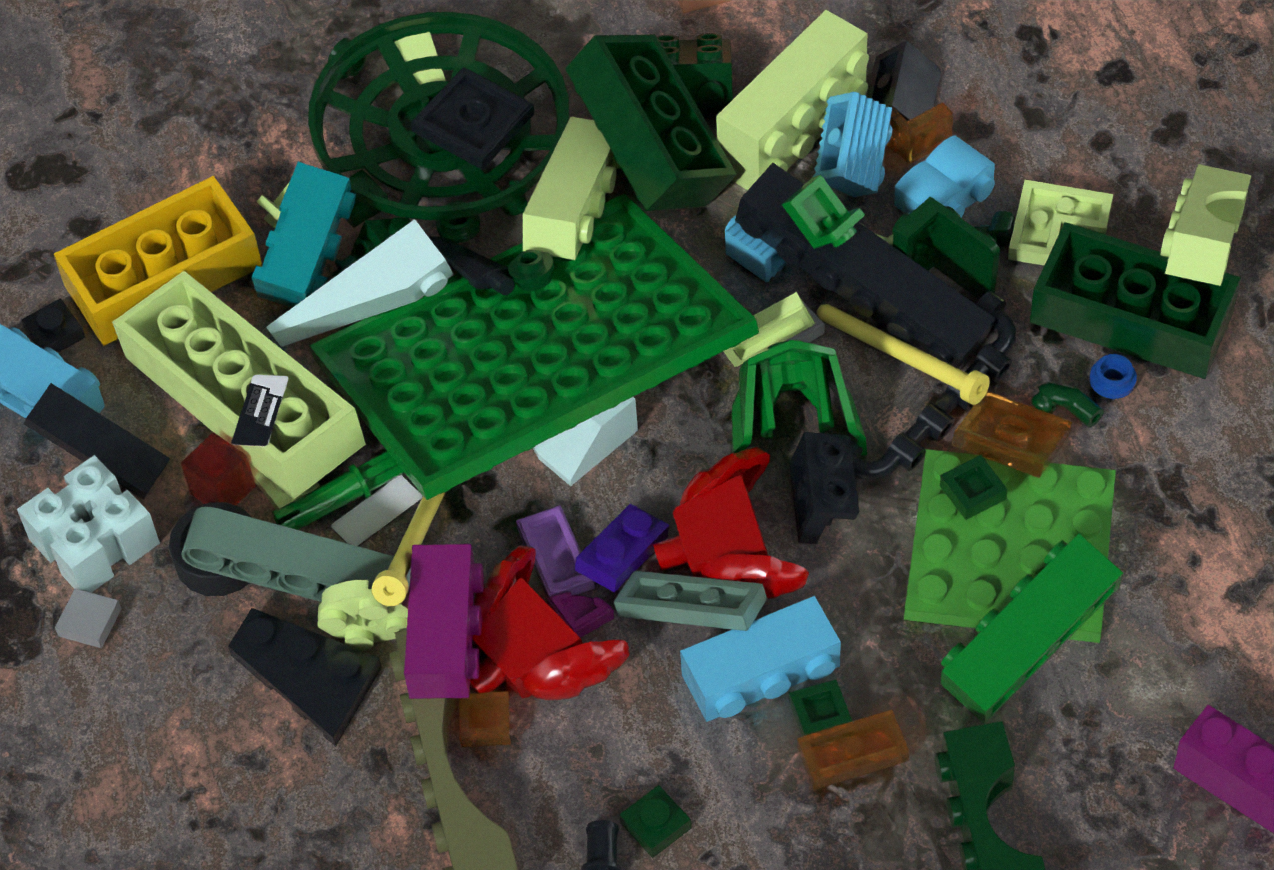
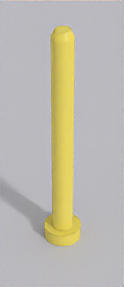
(971, 386)
(391, 585)

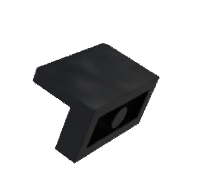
(904, 80)

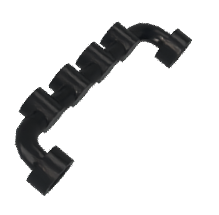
(935, 417)

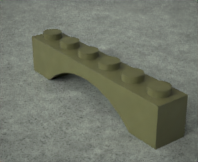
(463, 829)

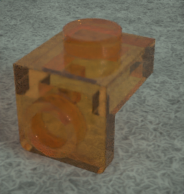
(921, 134)

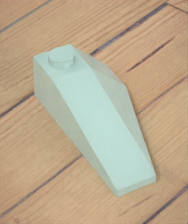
(382, 280)
(587, 444)

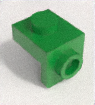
(821, 214)

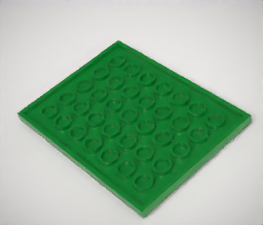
(494, 374)

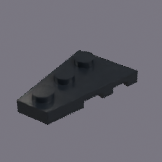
(310, 671)

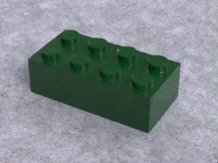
(650, 121)
(1126, 302)

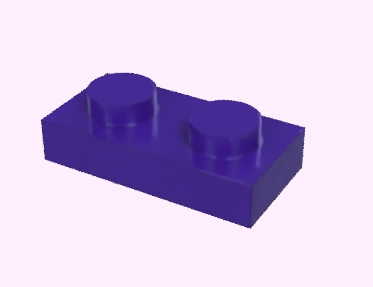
(621, 547)

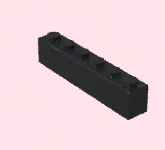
(869, 275)

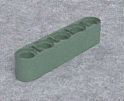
(276, 554)

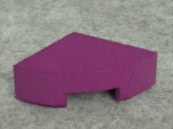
(581, 612)

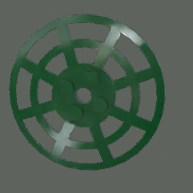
(413, 148)

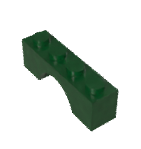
(979, 771)

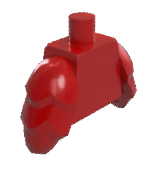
(721, 530)
(531, 643)

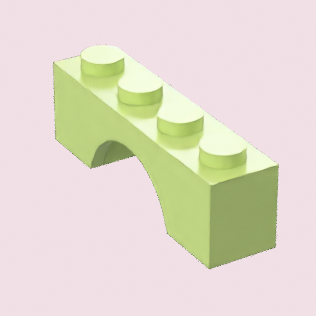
(1205, 224)

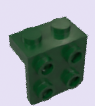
(703, 68)
(943, 240)

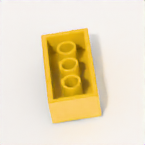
(136, 256)

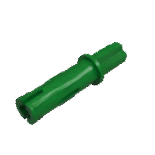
(338, 492)

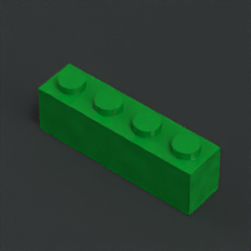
(1030, 628)

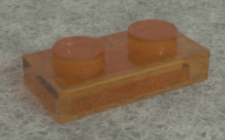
(853, 749)

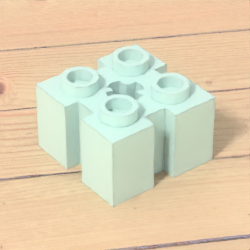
(88, 525)

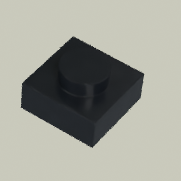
(53, 327)

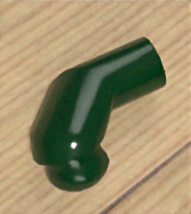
(1069, 397)

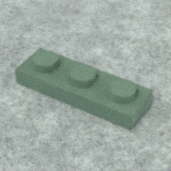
(690, 600)

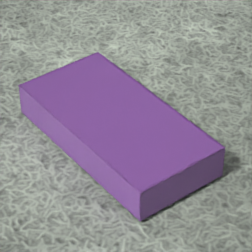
(555, 552)

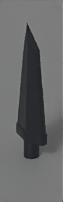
(475, 268)

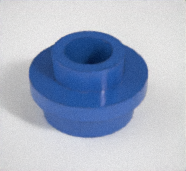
(1113, 367)

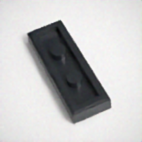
(89, 433)

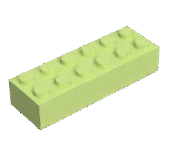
(206, 363)

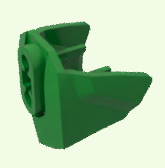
(789, 368)

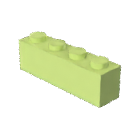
(570, 192)

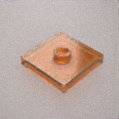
(1012, 434)

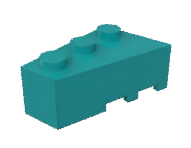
(304, 235)

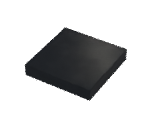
(472, 118)

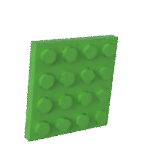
(973, 564)

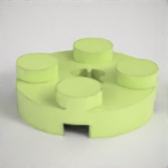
(355, 615)

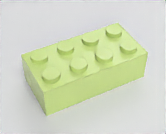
(785, 105)

